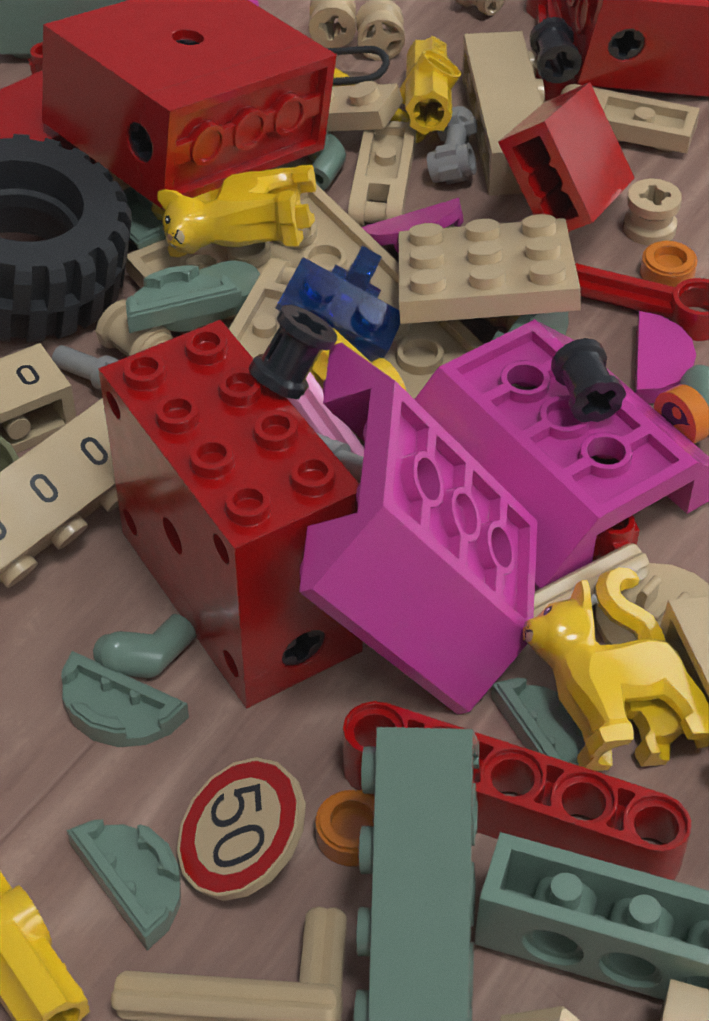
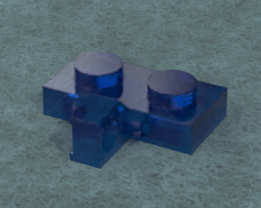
(346, 302)

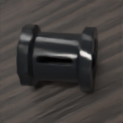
(557, 55)
(292, 352)
(592, 389)

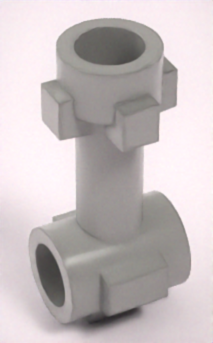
(455, 158)

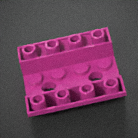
(545, 452)
(435, 556)

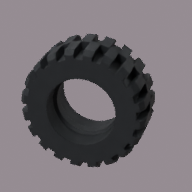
(86, 227)

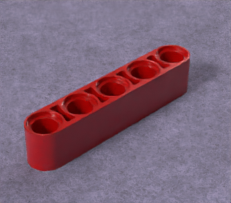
(548, 796)

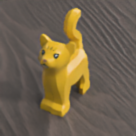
(239, 213)
(618, 681)

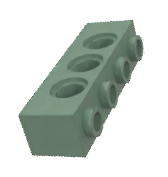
(593, 918)

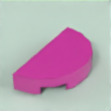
(388, 230)
(661, 355)

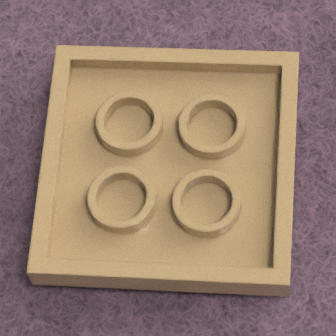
(486, 270)

